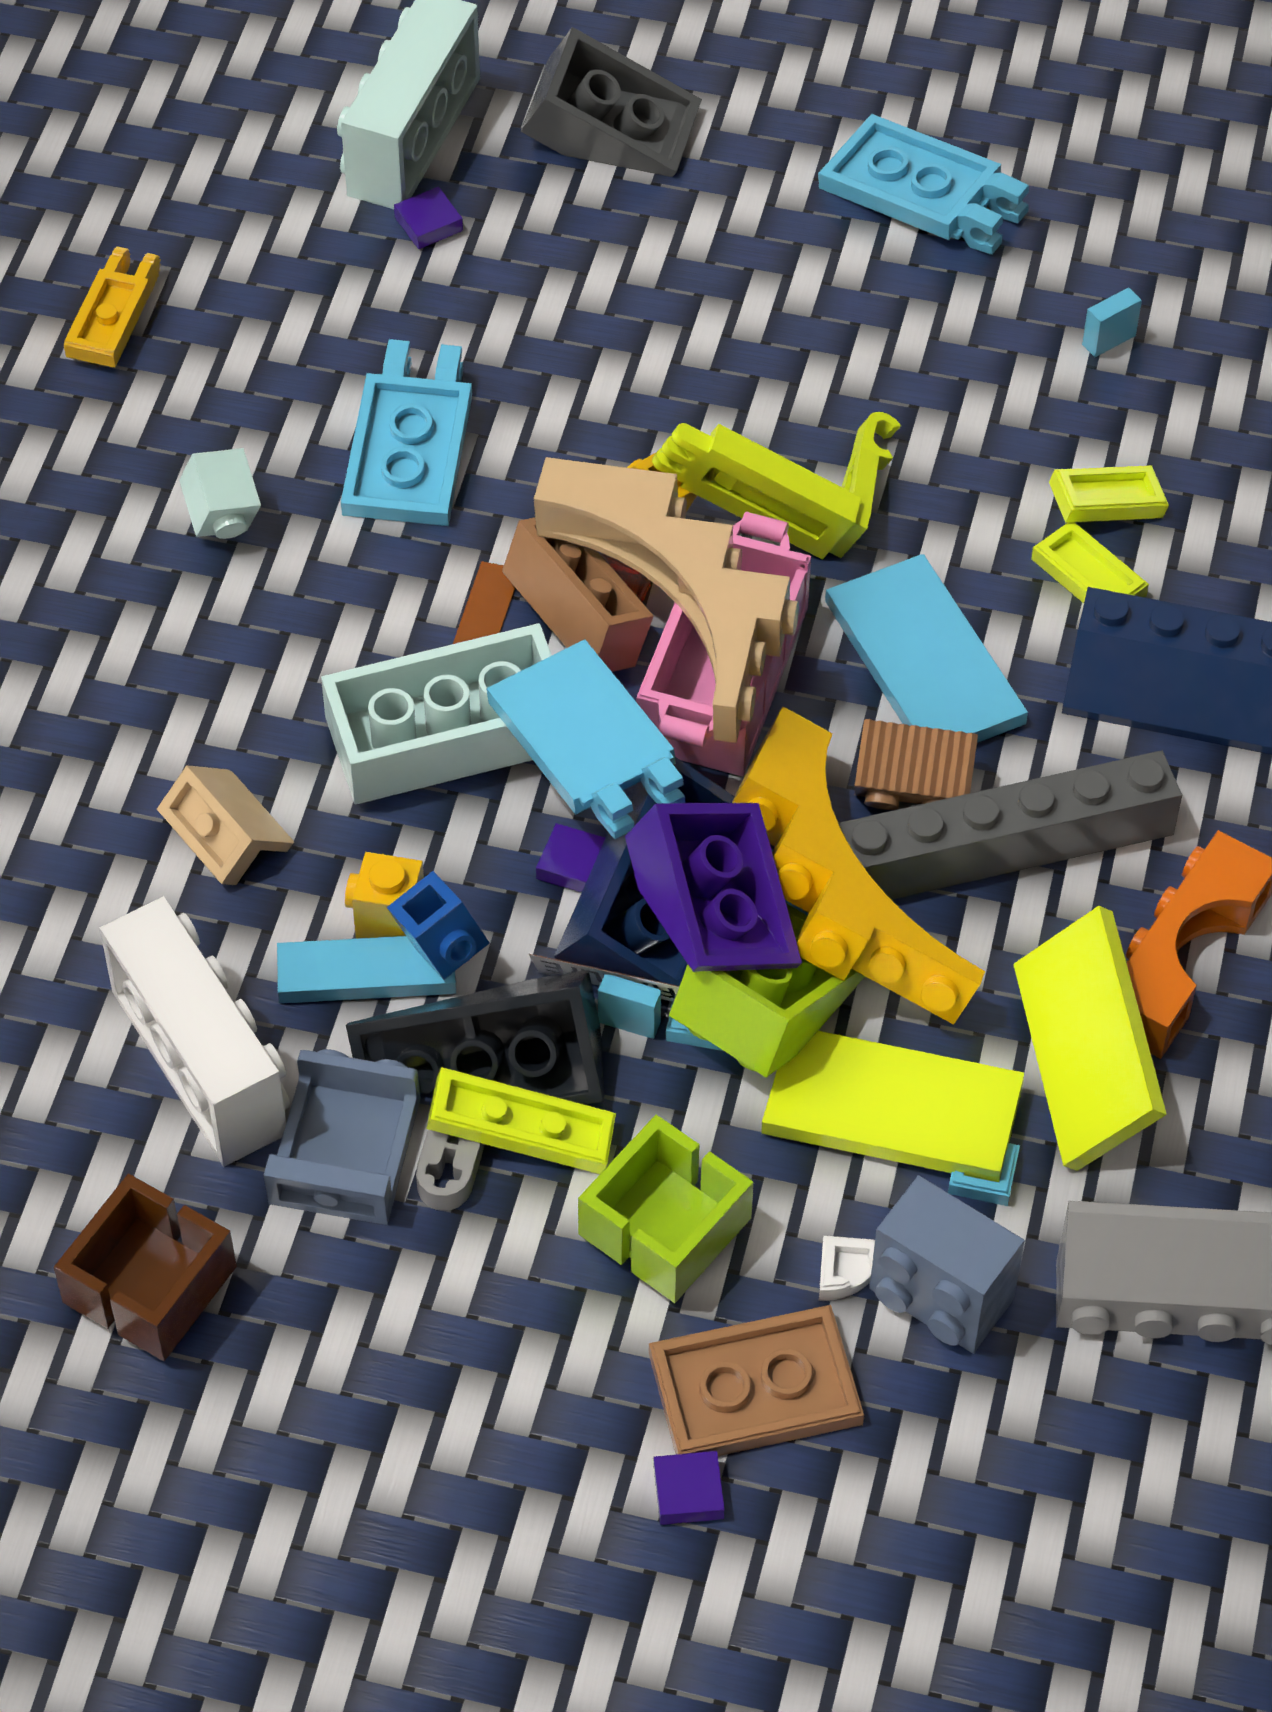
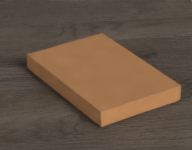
(756, 1383)

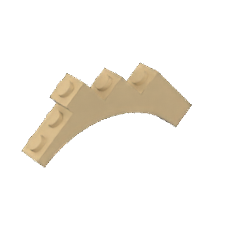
(644, 525)

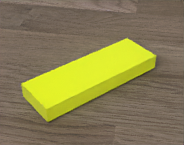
(521, 1121)

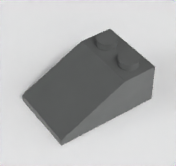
(609, 109)

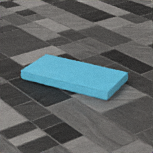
(925, 651)

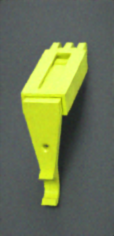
(758, 481)

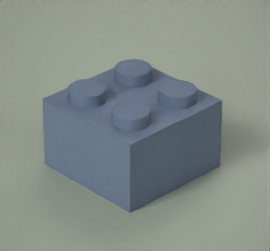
(945, 1265)

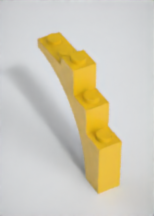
(848, 913)

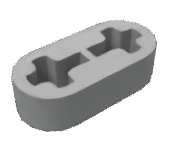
(434, 1154)

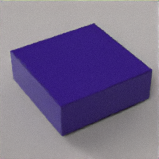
(428, 217)
(568, 857)
(688, 1487)

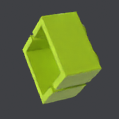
(655, 1214)

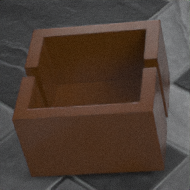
(138, 1273)

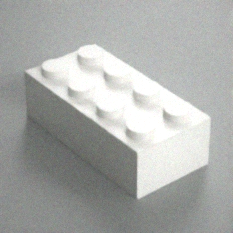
(196, 1030)

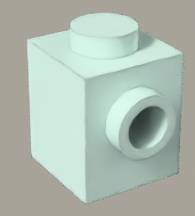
(220, 493)

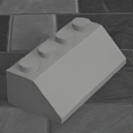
(1165, 1271)

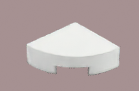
(844, 1266)

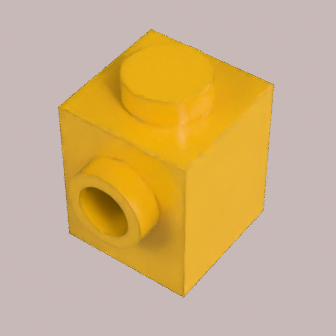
(377, 886)

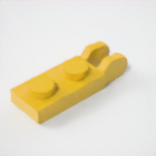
(111, 309)

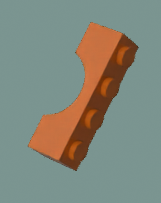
(1220, 893)

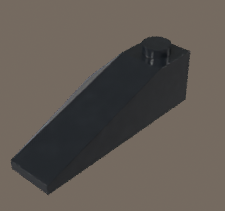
(519, 1034)

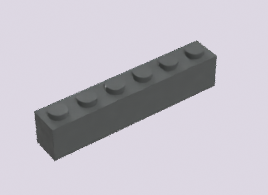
(1017, 825)

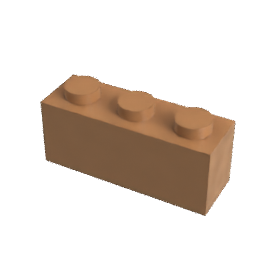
(578, 595)

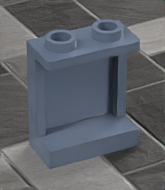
(344, 1137)

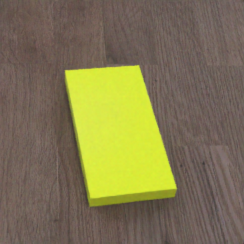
(1089, 1039)
(896, 1105)

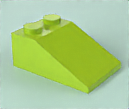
(761, 1013)

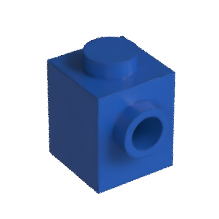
(438, 925)

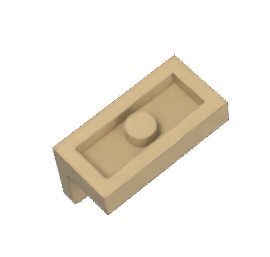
(221, 821)

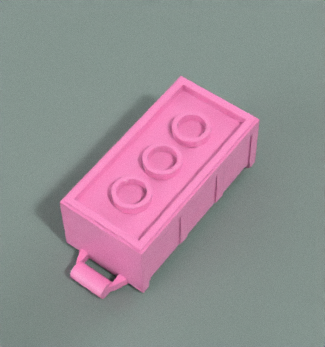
(680, 677)

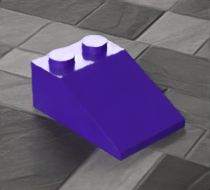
(714, 885)

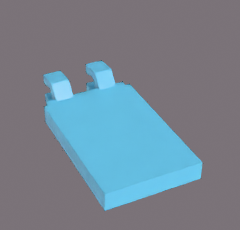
(925, 183)
(408, 440)
(587, 735)

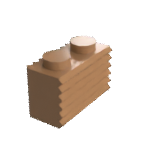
(912, 764)

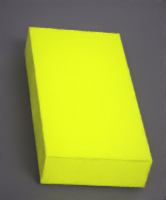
(1108, 493)
(1082, 562)

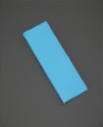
(356, 970)

